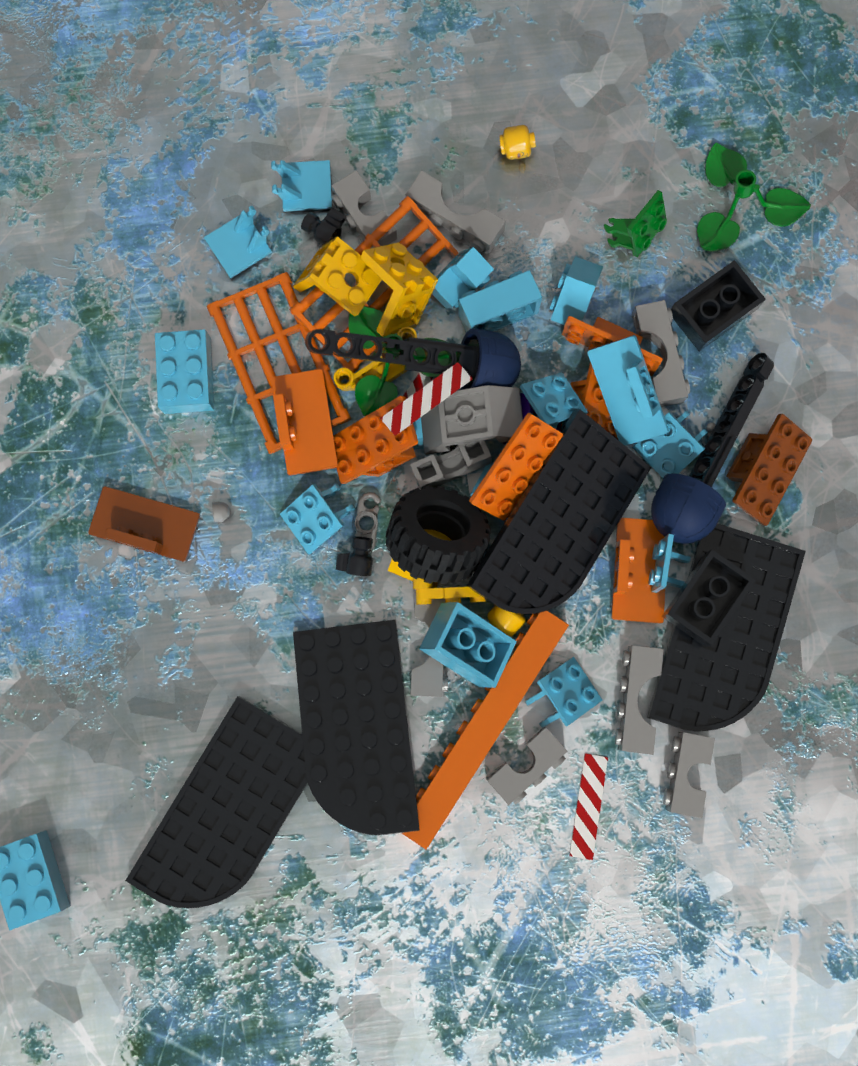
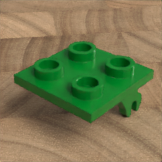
(638, 232)

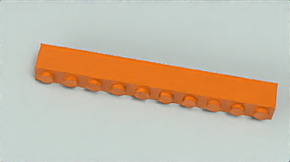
(485, 725)

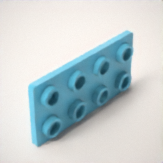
(628, 391)

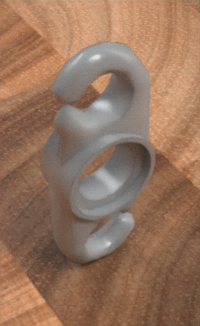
(363, 511)

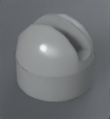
(220, 511)

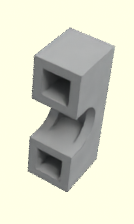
(351, 195)
(442, 469)
(546, 753)
(681, 796)

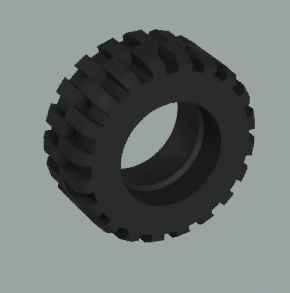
(432, 557)

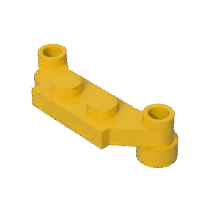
(373, 368)
(426, 592)

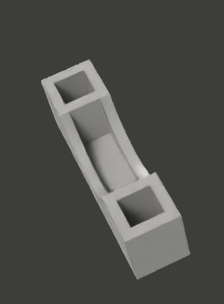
(480, 229)
(654, 324)
(428, 677)
(634, 732)

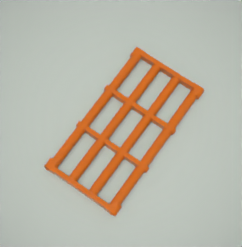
(371, 240)
(258, 346)

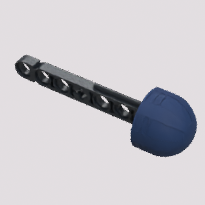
(482, 353)
(689, 504)

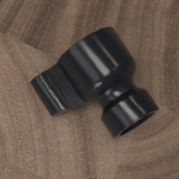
(327, 228)
(359, 561)

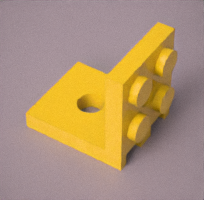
(328, 272)
(410, 284)

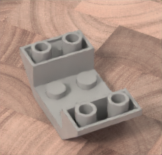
(472, 417)

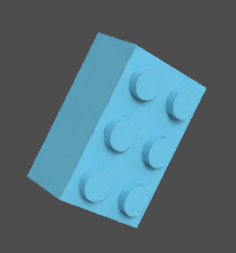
(500, 303)
(184, 371)
(468, 645)
(30, 881)

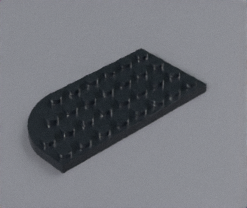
(560, 520)
(725, 681)
(356, 726)
(224, 812)

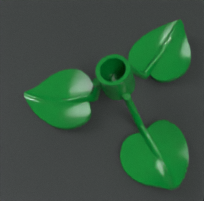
(727, 166)
(370, 390)

